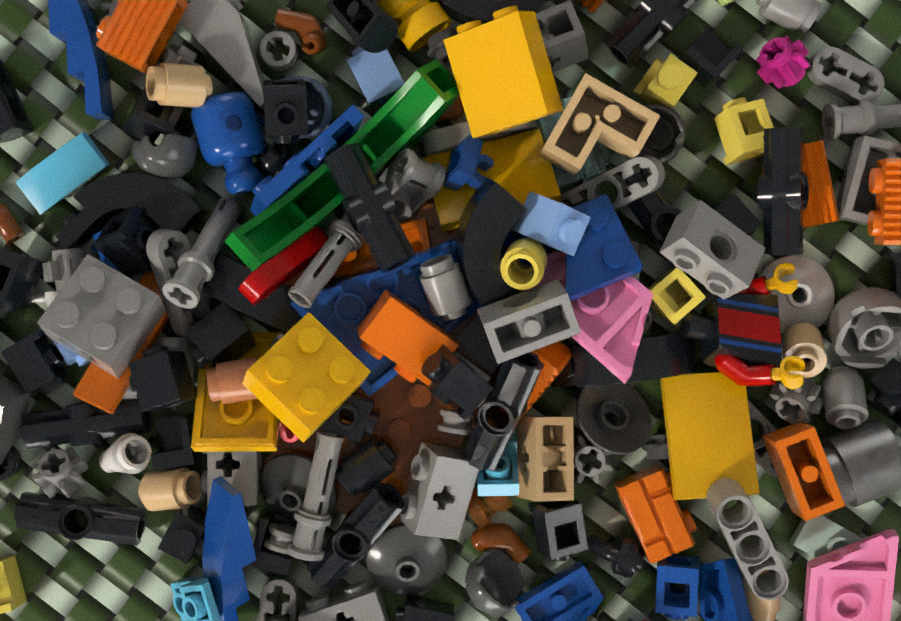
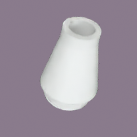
(126, 455)

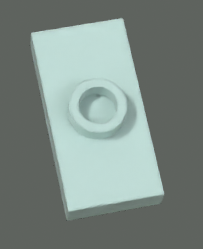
(821, 536)

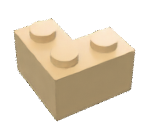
(601, 116)

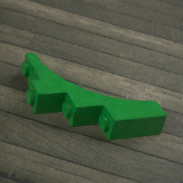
(381, 139)

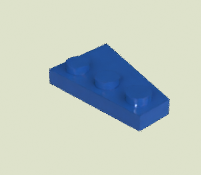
(307, 161)

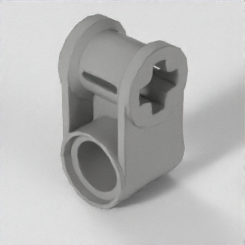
(411, 182)

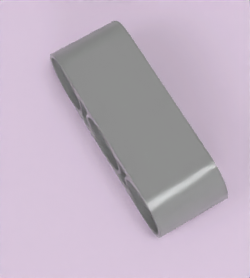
(758, 552)

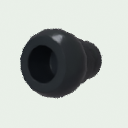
(273, 160)

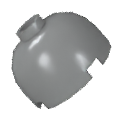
(866, 327)

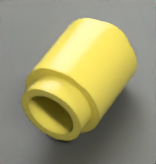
(520, 275)

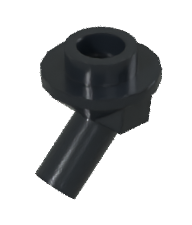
(625, 557)

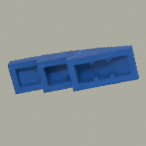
(74, 24)
(227, 548)

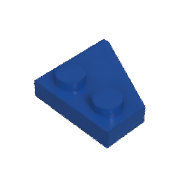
(603, 253)
(564, 597)

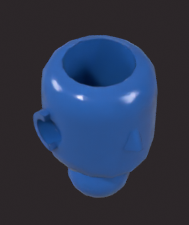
(230, 137)

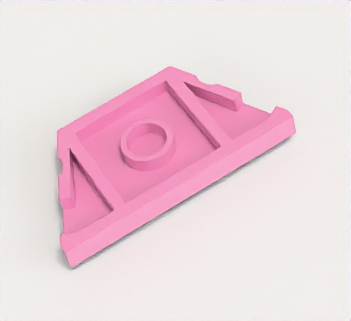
(608, 318)
(853, 581)

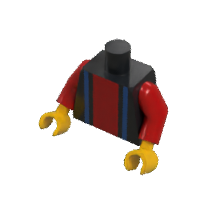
(744, 333)

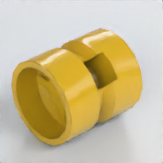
(417, 20)

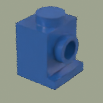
(672, 602)

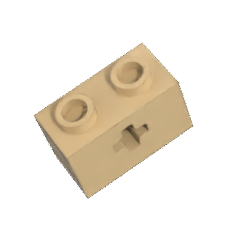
(545, 458)

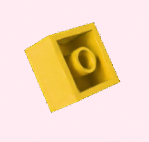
(305, 377)

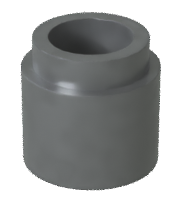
(864, 462)

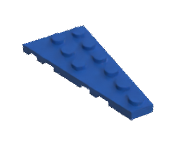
(347, 302)

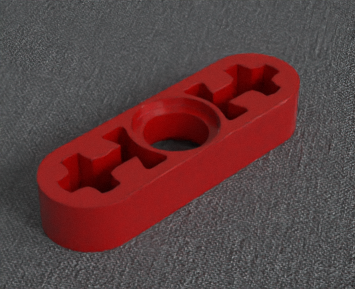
(283, 266)

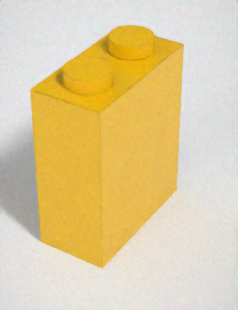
(502, 72)

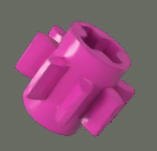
(783, 62)

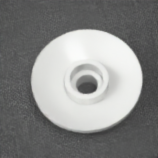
(817, 291)

